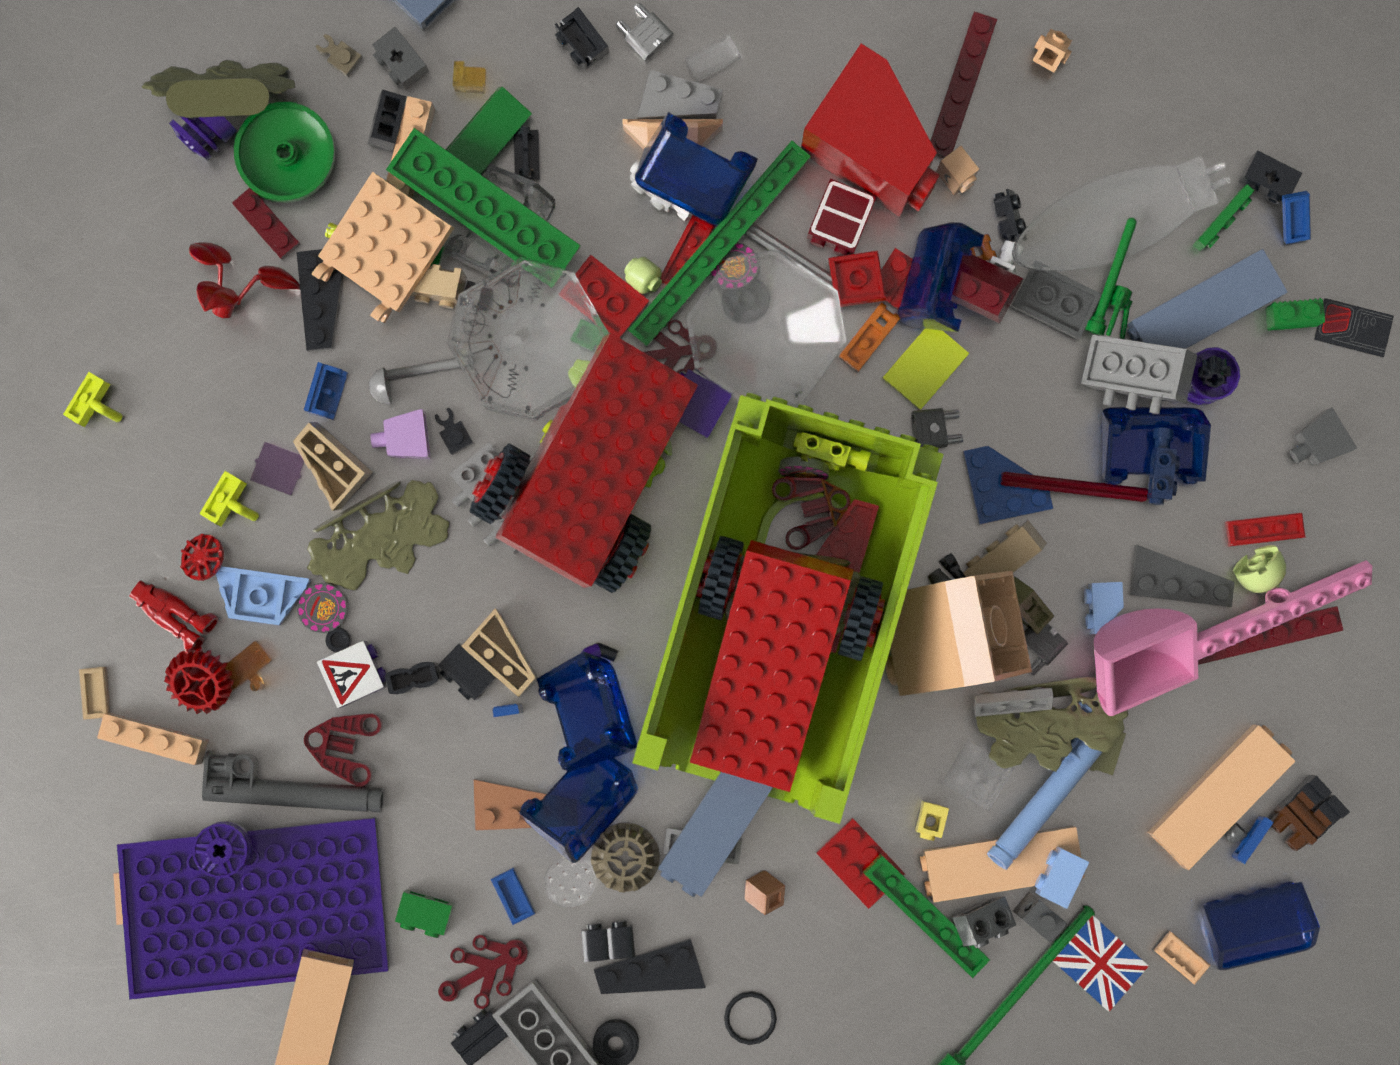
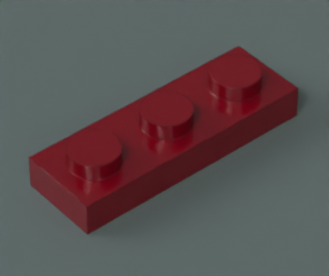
(266, 223)

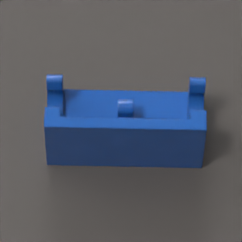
(325, 391)

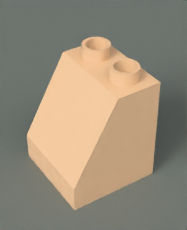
(958, 635)

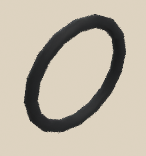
(727, 1020)

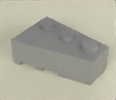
(679, 97)

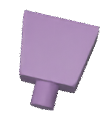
(404, 436)

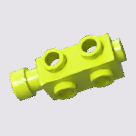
(824, 450)

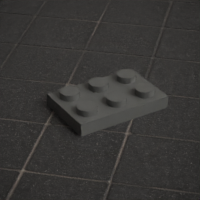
(1057, 301)

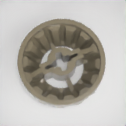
(648, 859)

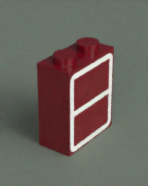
(840, 218)

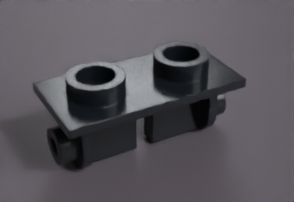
(527, 153)
(1009, 206)

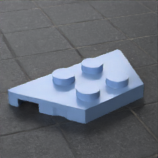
(259, 595)

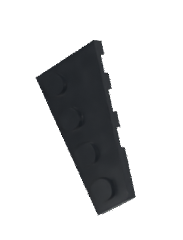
(318, 302)
(656, 970)

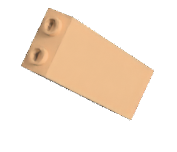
(1222, 795)
(968, 871)
(314, 1009)

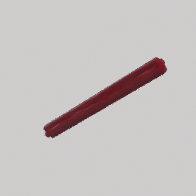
(1073, 486)

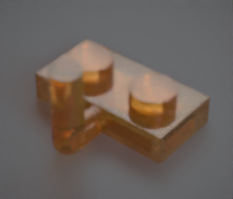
(247, 664)

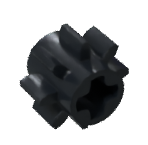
(1214, 371)

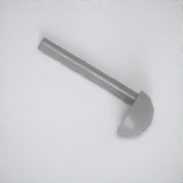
(379, 382)

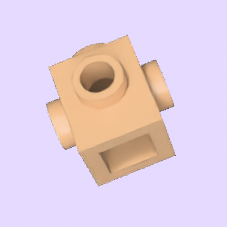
(1052, 49)

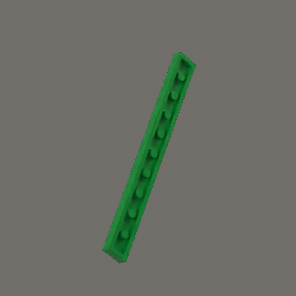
(719, 243)

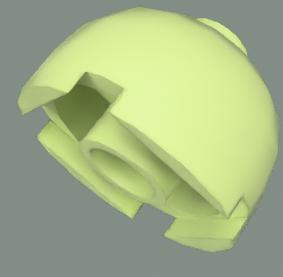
(1261, 571)

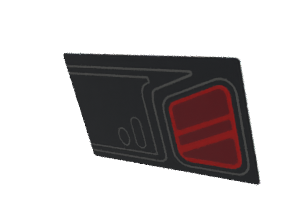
(1355, 327)

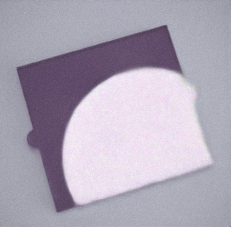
(277, 468)

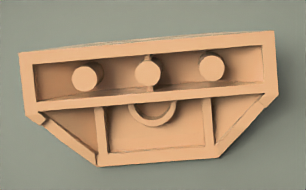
(699, 130)

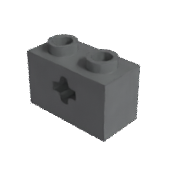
(394, 45)

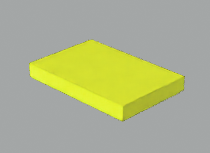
(925, 366)

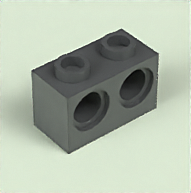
(983, 918)

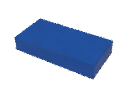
(1296, 217)
(507, 710)
(1250, 843)
(513, 896)

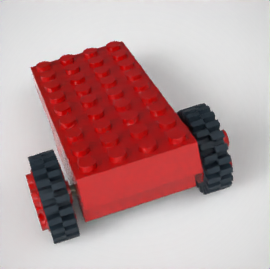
(589, 470)
(774, 653)

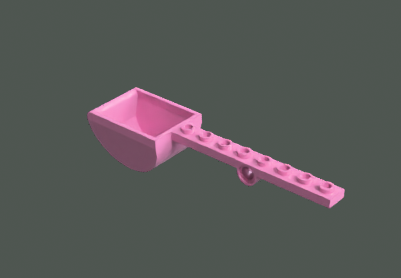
(1160, 648)

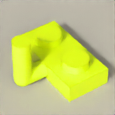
(88, 400)
(224, 499)

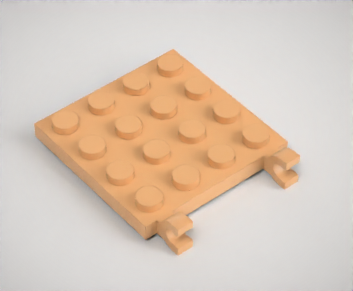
(384, 244)

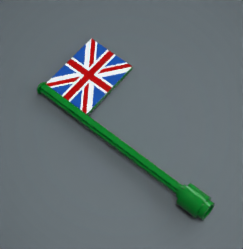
(1087, 955)

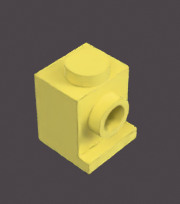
(940, 815)

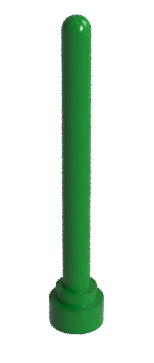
(1097, 322)

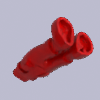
(160, 606)

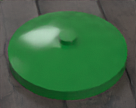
(284, 152)

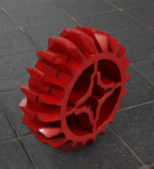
(199, 667)

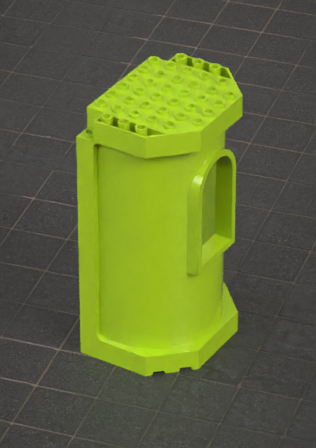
(742, 508)

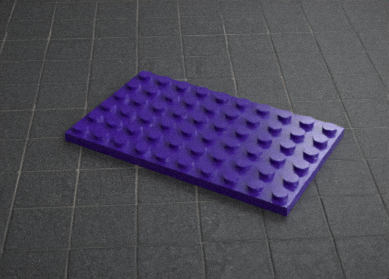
(297, 892)

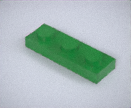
(1225, 218)

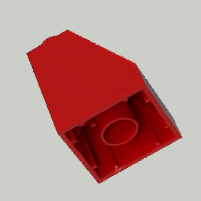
(872, 135)

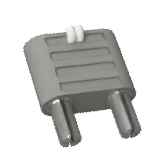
(647, 35)

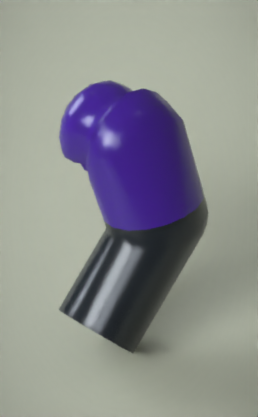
(602, 650)

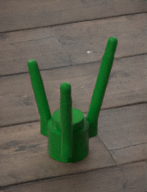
(1119, 301)

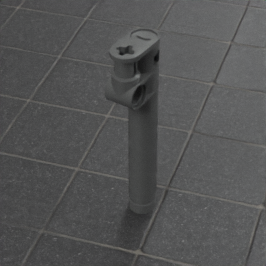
(232, 785)

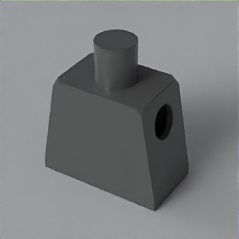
(1322, 439)
(1040, 917)

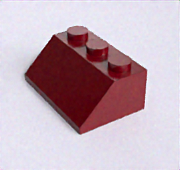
(985, 287)

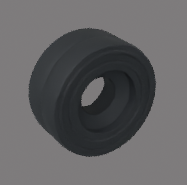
(620, 1029)

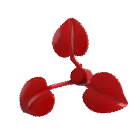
(223, 299)

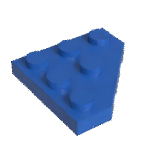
(992, 499)

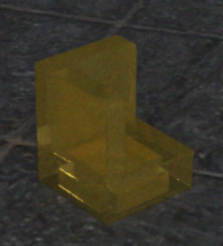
(468, 78)

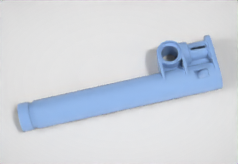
(1044, 802)

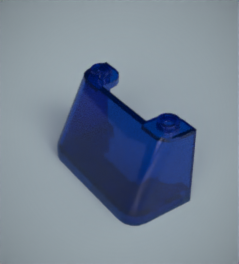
(691, 173)
(934, 274)
(1130, 441)
(588, 710)
(581, 807)

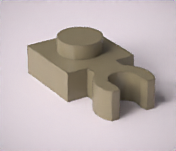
(341, 56)

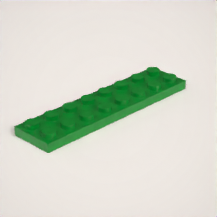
(479, 203)

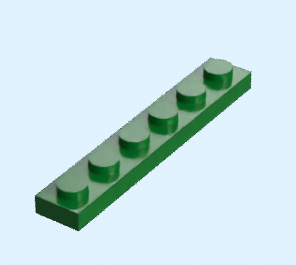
(925, 915)

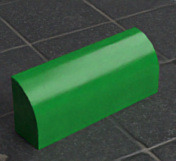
(489, 130)

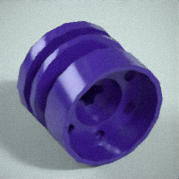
(201, 131)
(1204, 394)
(237, 852)

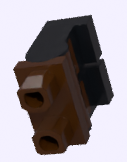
(1308, 813)

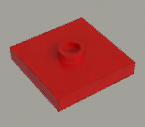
(857, 278)

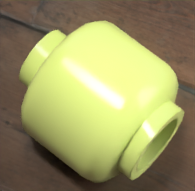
(643, 275)

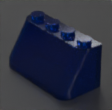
(1260, 925)

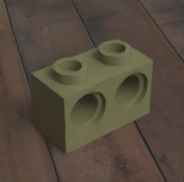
(1032, 608)

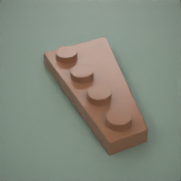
(499, 805)

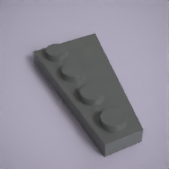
(1171, 579)

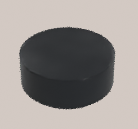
(338, 639)

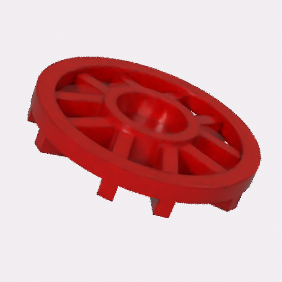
(202, 557)

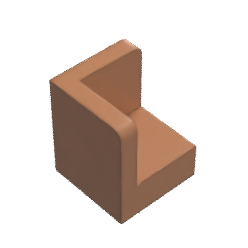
(764, 892)

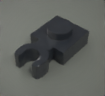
(455, 435)

